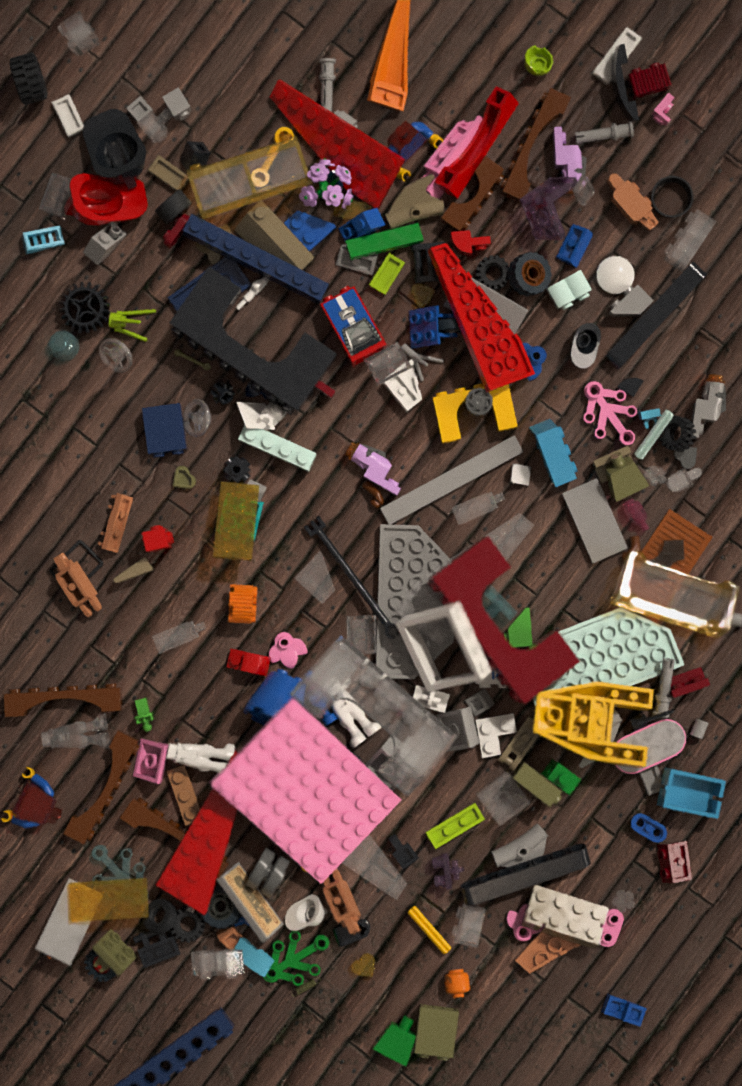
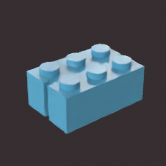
(691, 793)

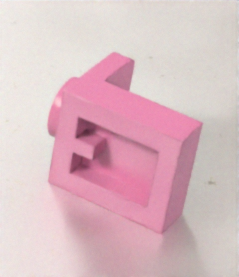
(664, 106)

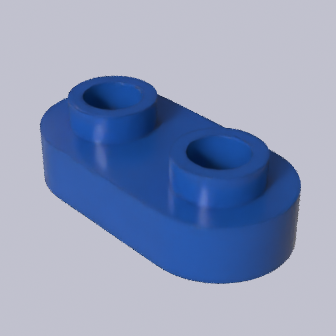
(648, 827)

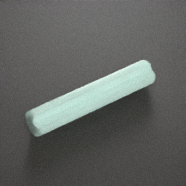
(653, 435)

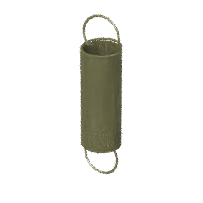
(304, 987)

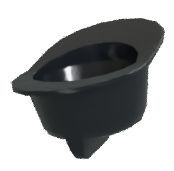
(585, 345)

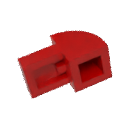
(464, 243)
(248, 662)

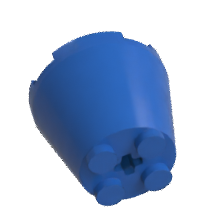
(271, 696)

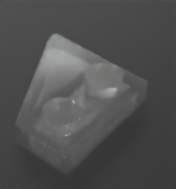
(316, 578)

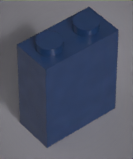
(164, 430)

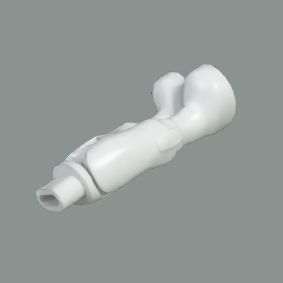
(346, 713)
(198, 755)

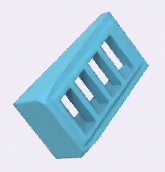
(41, 232)

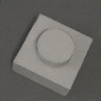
(139, 108)

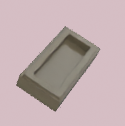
(168, 173)

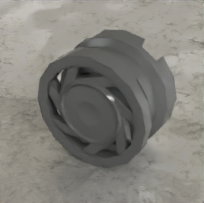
(478, 402)

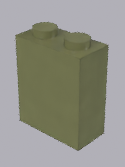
(537, 784)
(436, 1031)

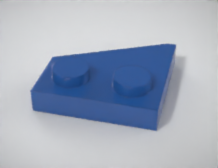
(309, 229)

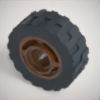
(520, 278)

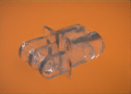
(682, 479)

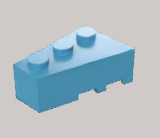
(554, 452)

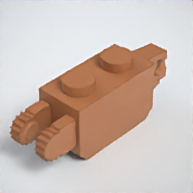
(631, 202)
(76, 585)
(342, 902)

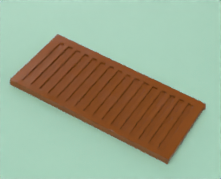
(677, 528)

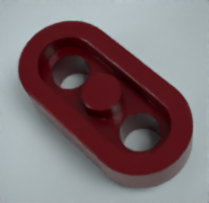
(172, 236)

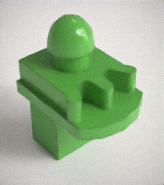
(144, 714)

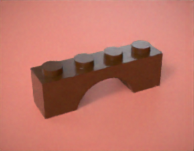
(487, 175)

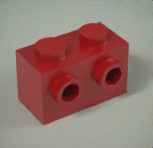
(157, 539)

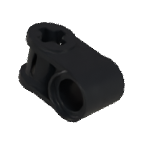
(343, 936)

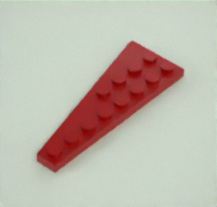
(199, 856)

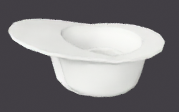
(305, 913)

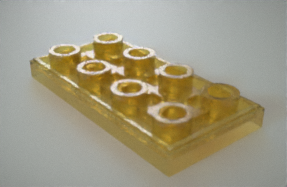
(236, 521)
(108, 900)

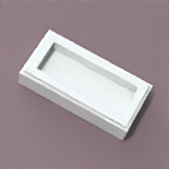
(68, 115)

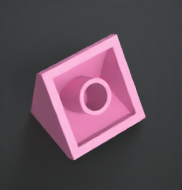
(151, 761)

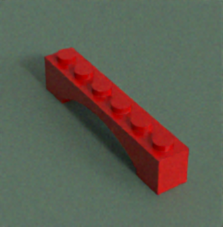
(497, 113)

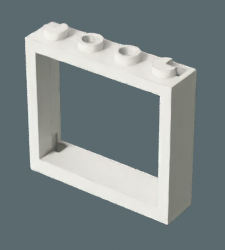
(422, 657)

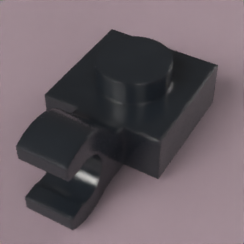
(404, 853)

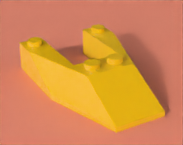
(582, 720)

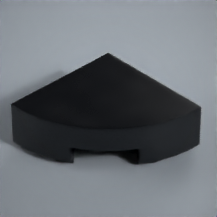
(630, 386)

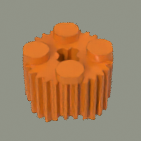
(241, 604)

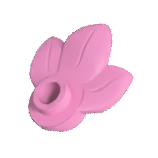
(288, 652)
(515, 920)

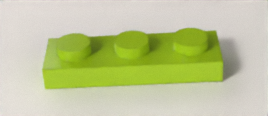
(455, 825)

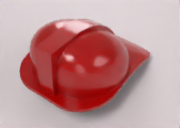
(99, 202)

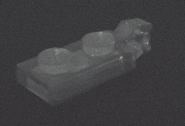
(476, 507)
(177, 636)

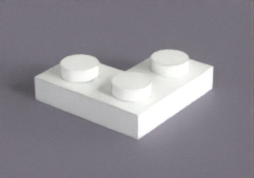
(490, 729)

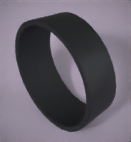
(684, 184)

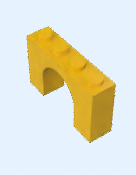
(447, 406)

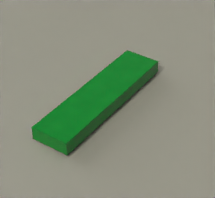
(384, 241)

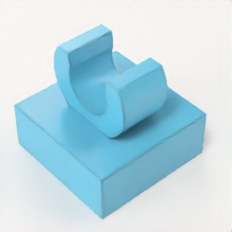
(649, 415)

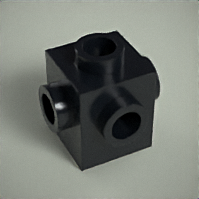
(244, 472)

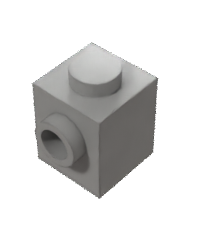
(177, 104)

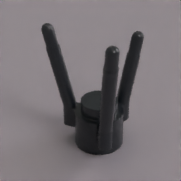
(640, 721)

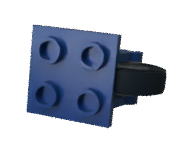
(427, 329)

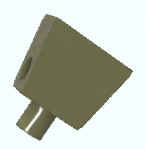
(624, 477)

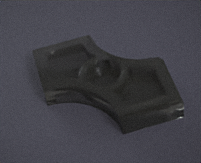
(671, 552)

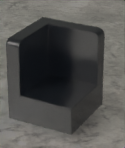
(194, 153)

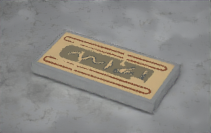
(250, 902)

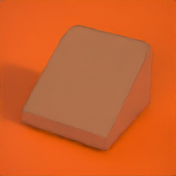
(229, 937)

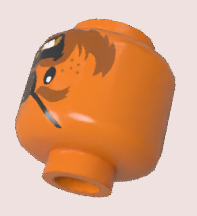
(456, 983)

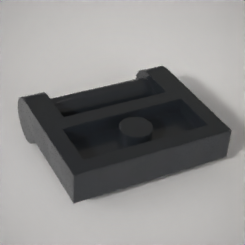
(419, 278)

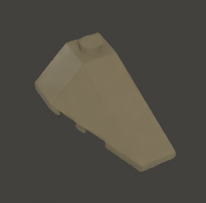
(270, 234)

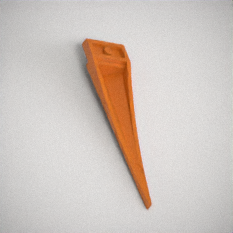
(389, 75)

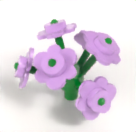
(330, 193)

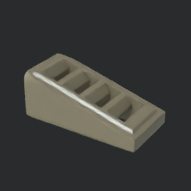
(139, 568)

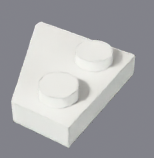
(405, 388)

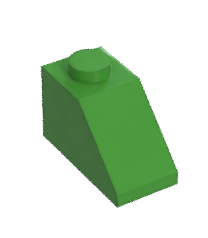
(519, 631)

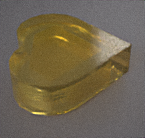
(422, 295)
(364, 965)

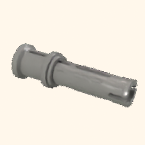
(327, 78)
(613, 132)
(663, 696)

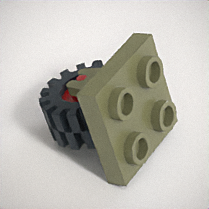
(109, 957)

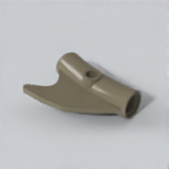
(414, 204)

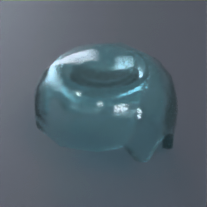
(63, 345)

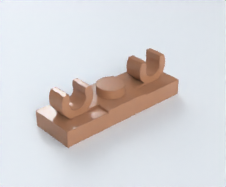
(116, 522)

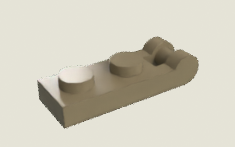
(519, 744)

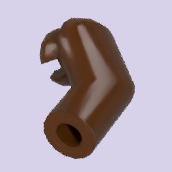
(375, 492)

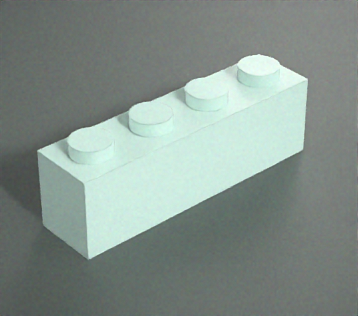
(278, 447)

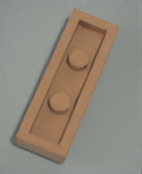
(184, 793)

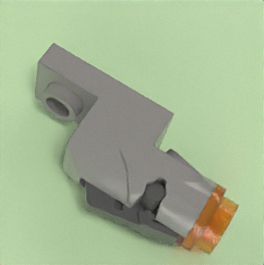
(711, 405)

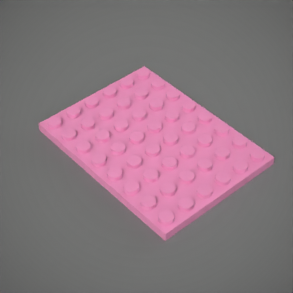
(306, 790)

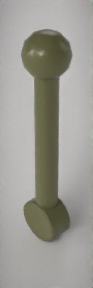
(206, 366)

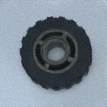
(221, 919)

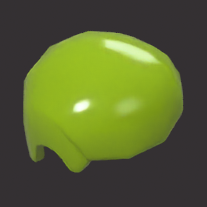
(538, 61)

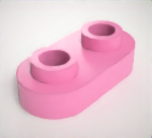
(612, 928)

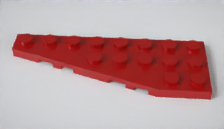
(331, 137)
(492, 344)

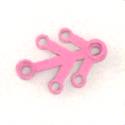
(608, 410)

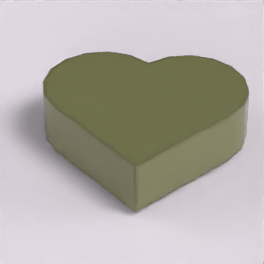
(183, 478)

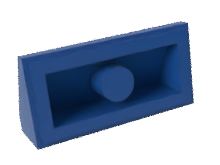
(574, 245)

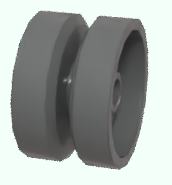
(268, 873)

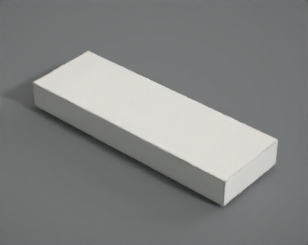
(630, 40)

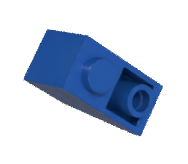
(362, 225)

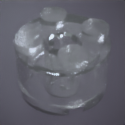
(79, 33)

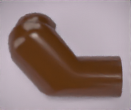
(635, 546)

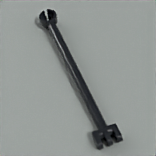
(318, 530)

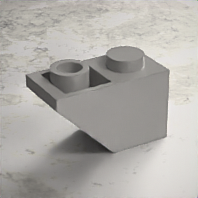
(104, 243)
(633, 303)

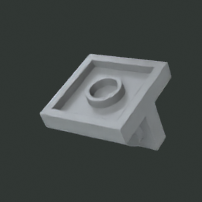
(463, 725)

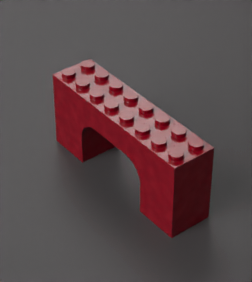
(521, 671)

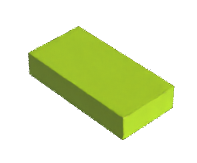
(387, 274)

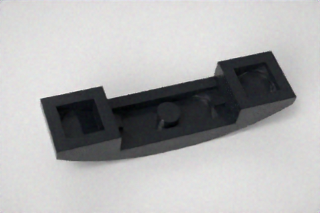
(628, 108)

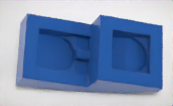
(623, 1010)

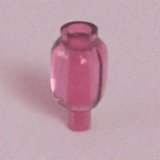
(635, 513)

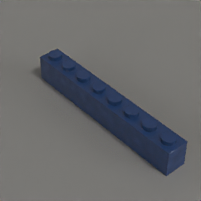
(255, 259)

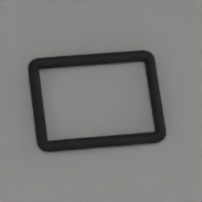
(89, 550)

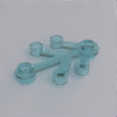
(125, 873)

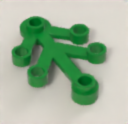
(293, 960)

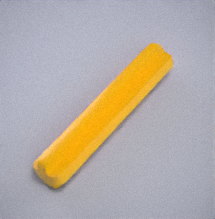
(429, 930)

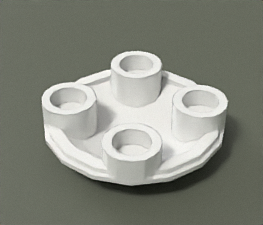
(615, 275)

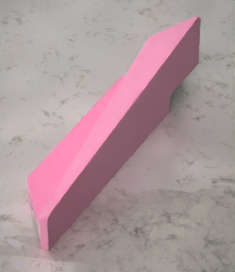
(449, 151)

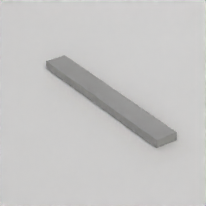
(451, 480)

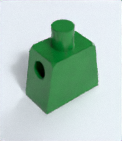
(561, 777)
(396, 1041)

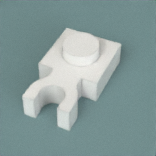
(271, 415)

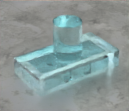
(498, 604)

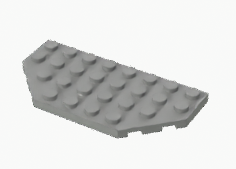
(404, 557)

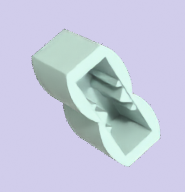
(569, 289)

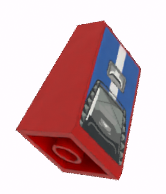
(353, 325)

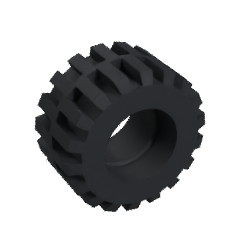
(28, 78)

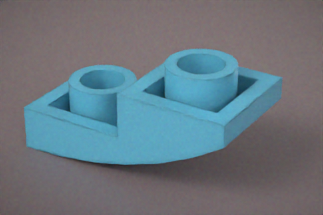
(254, 958)

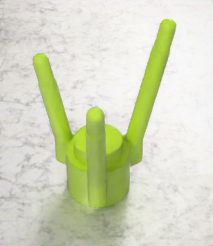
(119, 320)

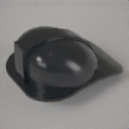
(114, 147)

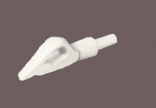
(255, 288)

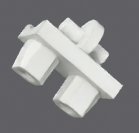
(433, 699)

